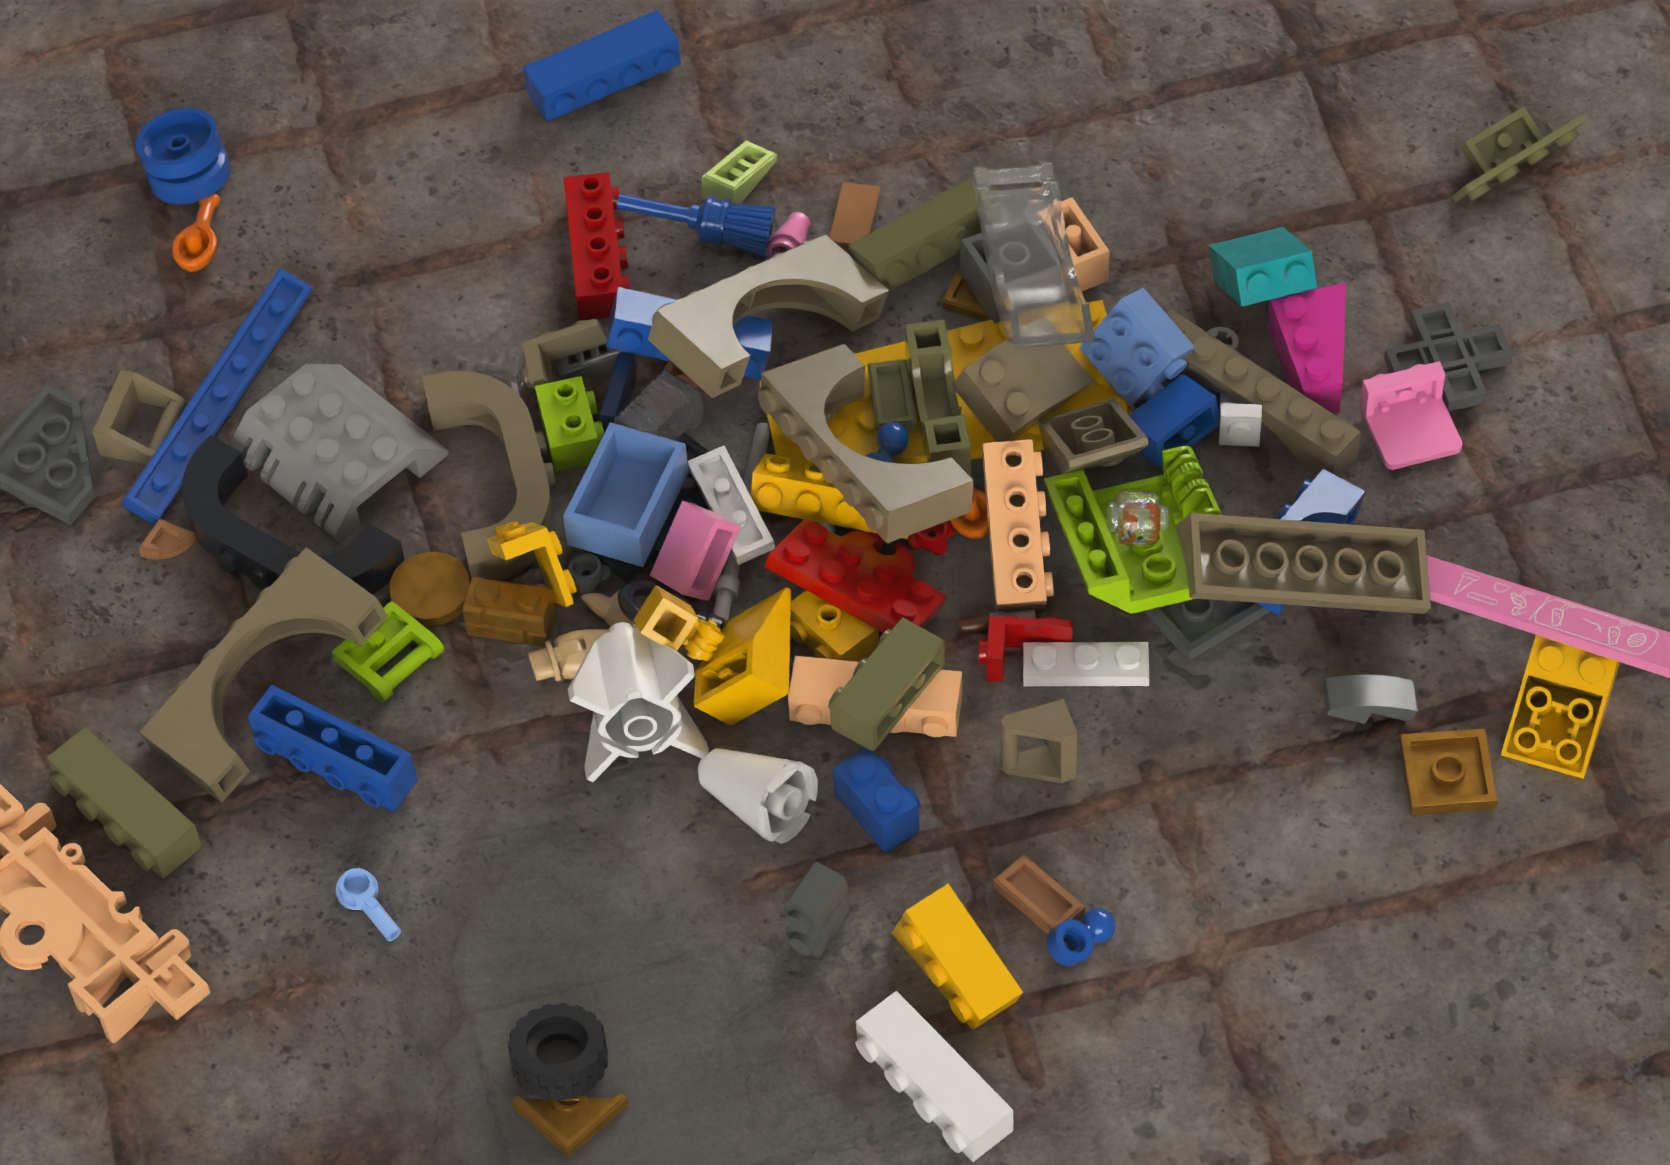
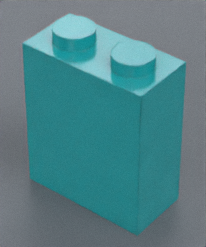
(1262, 266)

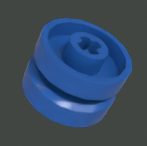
(183, 156)

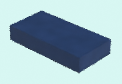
(619, 388)

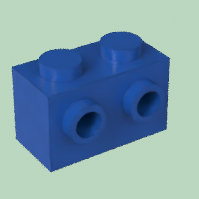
(1176, 417)
(877, 799)

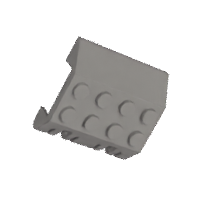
(333, 440)

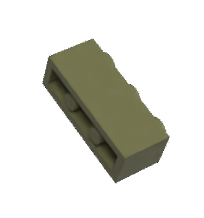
(886, 684)

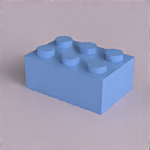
(626, 494)

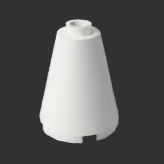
(761, 790)

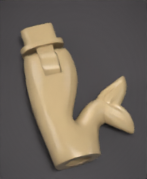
(570, 648)

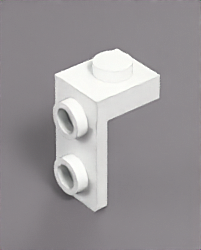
(1239, 423)

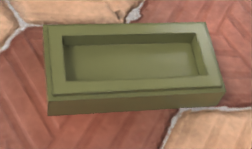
(892, 394)

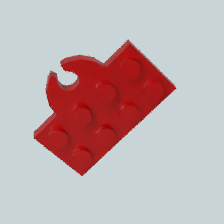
(856, 576)

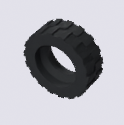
(562, 1079)

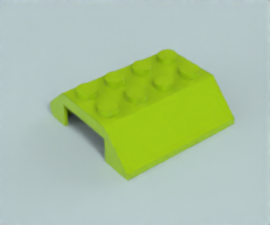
(1132, 574)

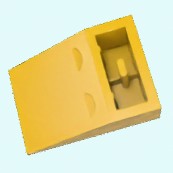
(749, 663)
(1560, 707)

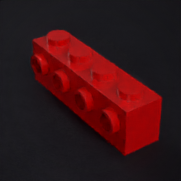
(594, 243)

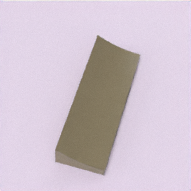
(1305, 563)

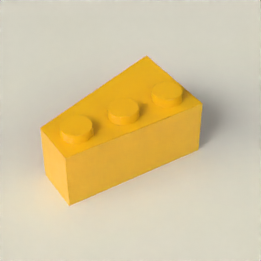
(957, 957)

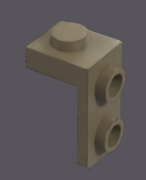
(555, 345)

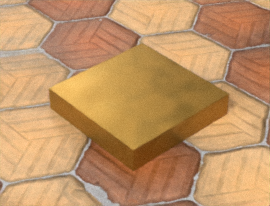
(1448, 772)

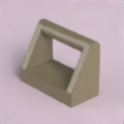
(119, 410)
(1049, 762)

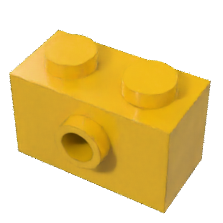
(830, 630)

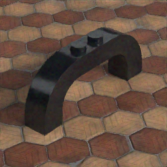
(237, 545)

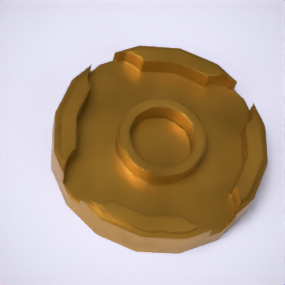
(430, 587)

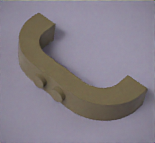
(484, 401)

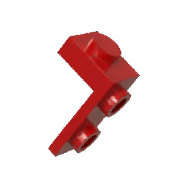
(1012, 632)

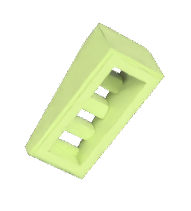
(736, 177)

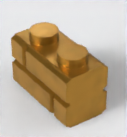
(509, 611)

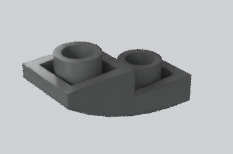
(1361, 695)

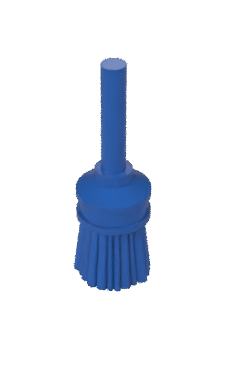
(714, 220)

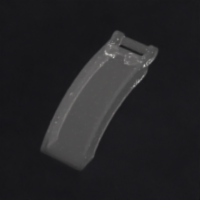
(1030, 258)

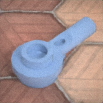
(359, 891)

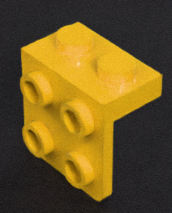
(518, 539)

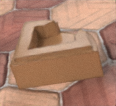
(166, 541)

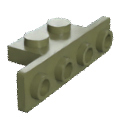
(1507, 144)

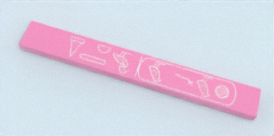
(1550, 616)

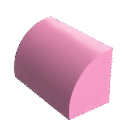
(695, 551)

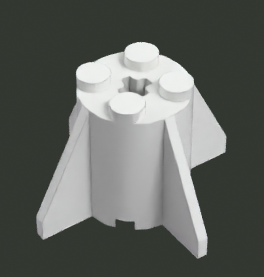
(633, 698)

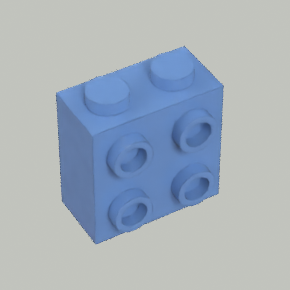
(1138, 348)

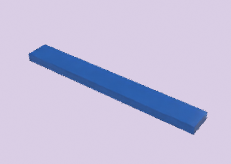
(217, 395)

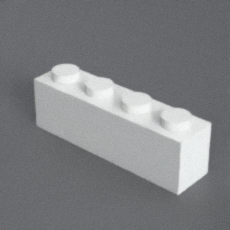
(934, 1077)

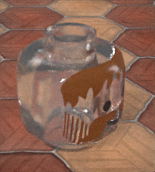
(1136, 517)

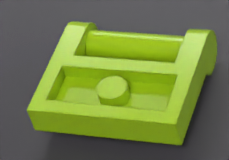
(383, 645)

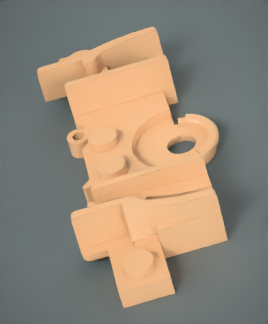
(84, 927)

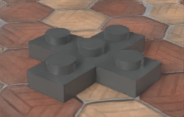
(1458, 352)

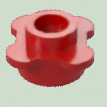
(936, 544)

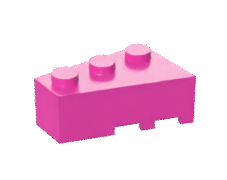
(1310, 342)

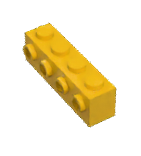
(801, 492)

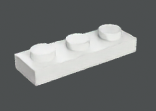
(729, 497)
(1085, 664)

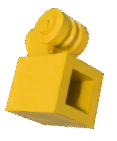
(675, 623)

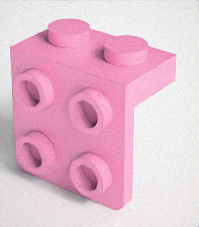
(1409, 416)

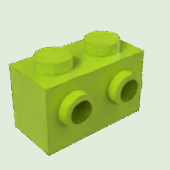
(568, 422)

